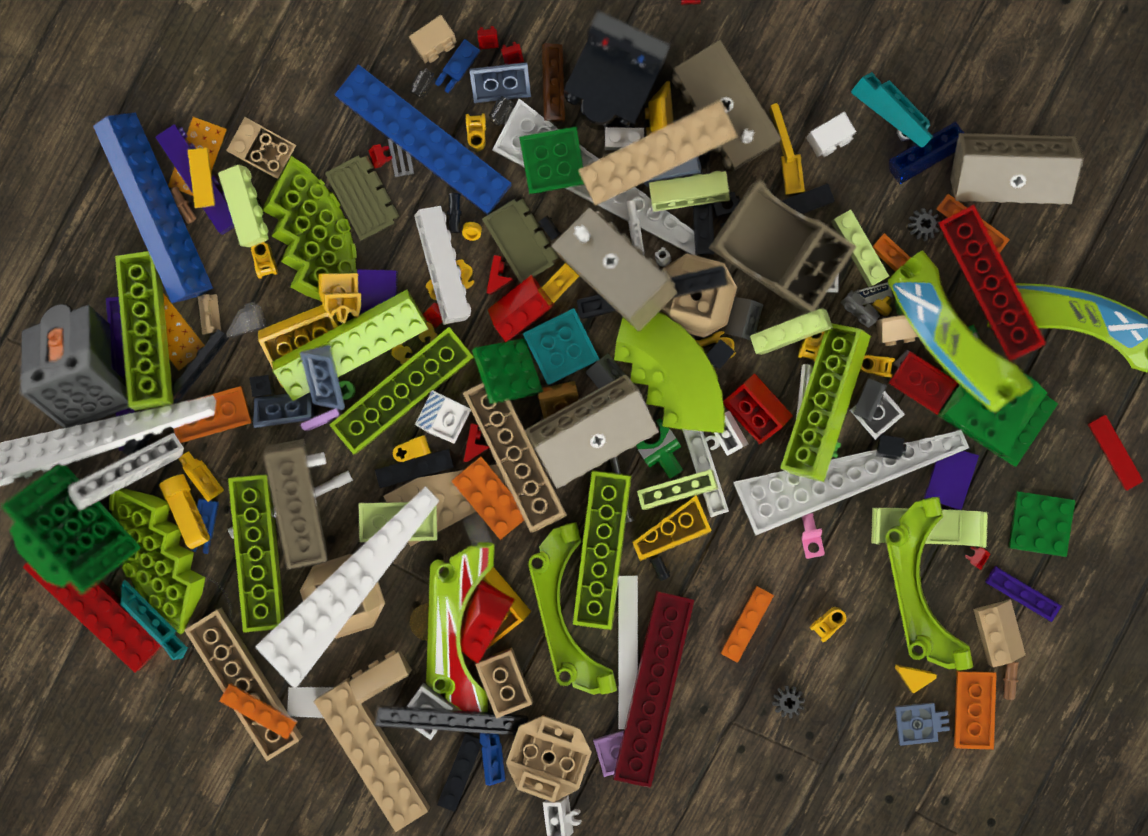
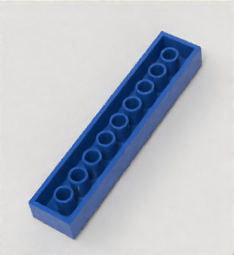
(423, 139)
(153, 206)

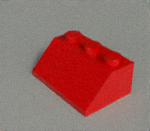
(519, 308)
(757, 409)

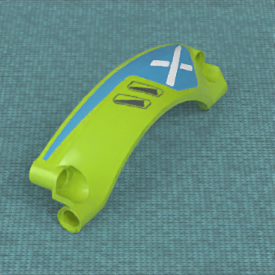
(1089, 314)
(964, 356)

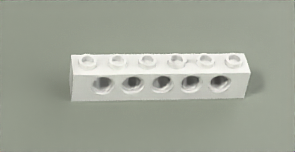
(126, 471)

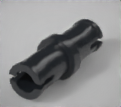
(454, 212)

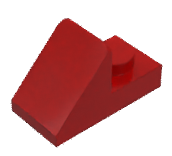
(495, 281)
(472, 448)

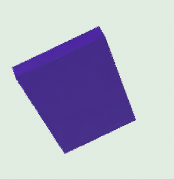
(952, 479)

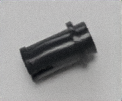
(549, 227)
(660, 568)

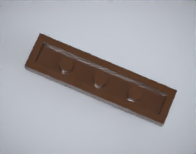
(553, 82)

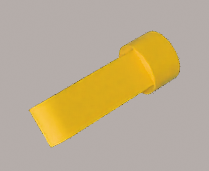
(184, 509)

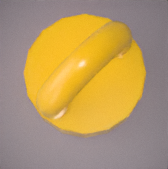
(471, 231)
(883, 306)

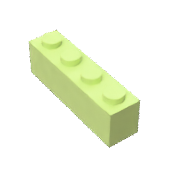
(689, 191)
(243, 206)
(864, 254)
(791, 331)
(677, 489)

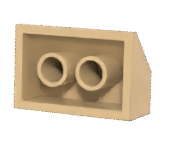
(894, 329)
(999, 633)
(379, 676)
(504, 683)

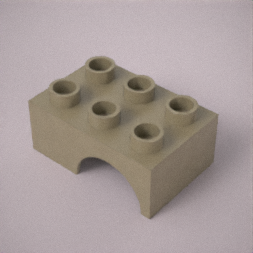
(782, 248)

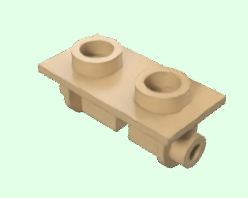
(209, 313)

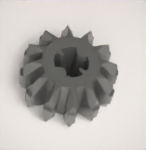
(924, 232)
(794, 696)

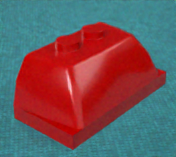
(482, 619)

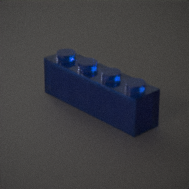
(919, 159)

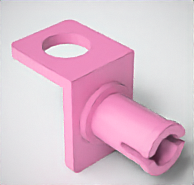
(811, 535)

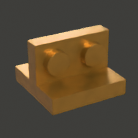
(557, 397)

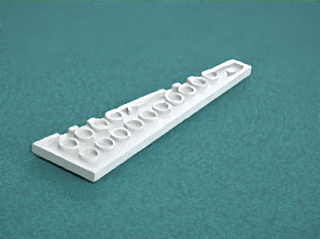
(662, 224)
(74, 443)
(786, 497)
(315, 623)

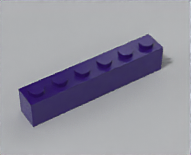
(176, 147)

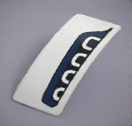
(876, 292)

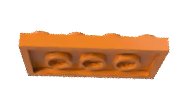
(229, 413)
(489, 497)
(975, 710)

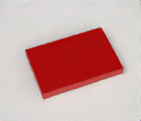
(923, 383)

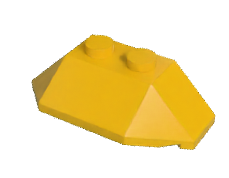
(659, 110)

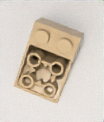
(261, 148)

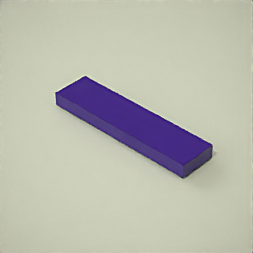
(1023, 594)

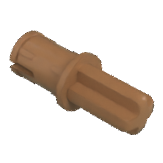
(183, 206)
(1010, 680)

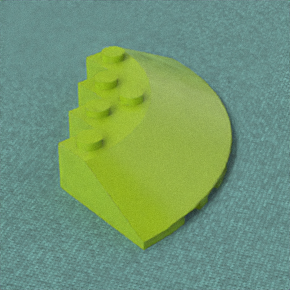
(311, 227)
(676, 373)
(161, 566)

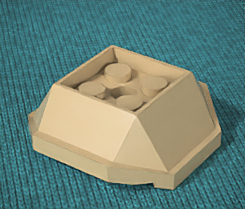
(712, 309)
(368, 610)
(542, 777)

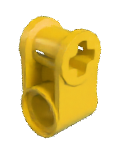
(476, 128)
(264, 261)
(812, 345)
(879, 366)
(415, 448)
(828, 624)

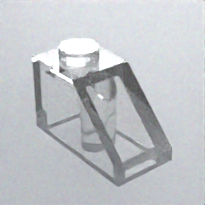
(247, 320)
(477, 529)

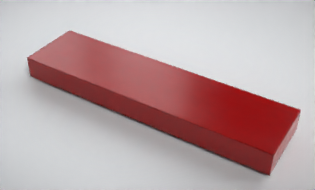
(1115, 452)

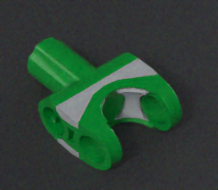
(662, 451)

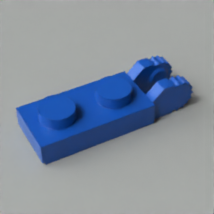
(458, 64)
(208, 512)
(492, 758)

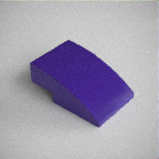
(376, 287)

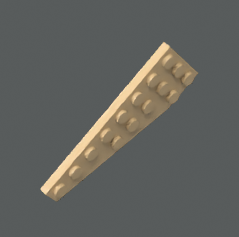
(451, 504)

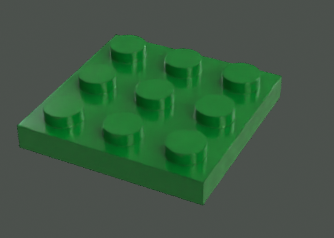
(552, 160)
(507, 371)
(1041, 524)

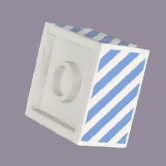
(443, 417)

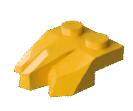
(340, 294)

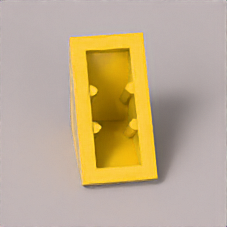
(915, 678)

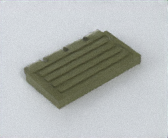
(360, 196)
(518, 241)

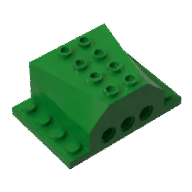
(1003, 432)
(65, 541)

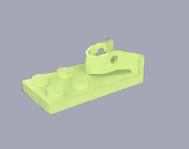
(375, 515)

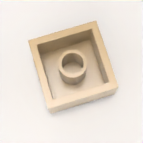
(433, 39)

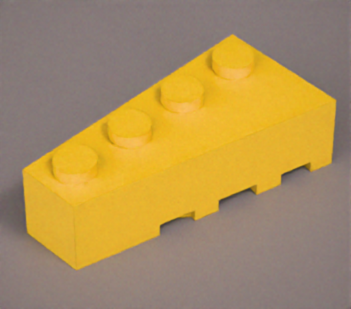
(679, 527)

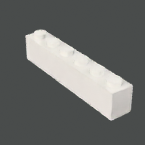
(442, 265)

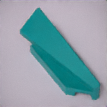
(893, 107)
(152, 621)

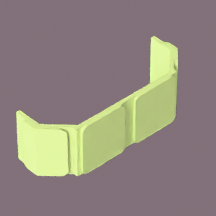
(955, 527)

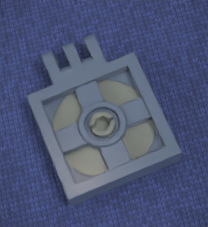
(919, 723)

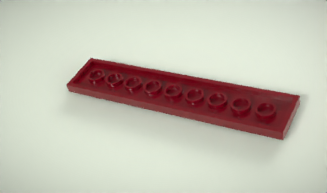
(653, 689)

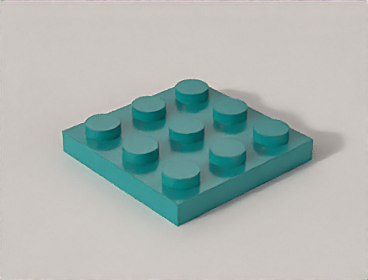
(561, 346)

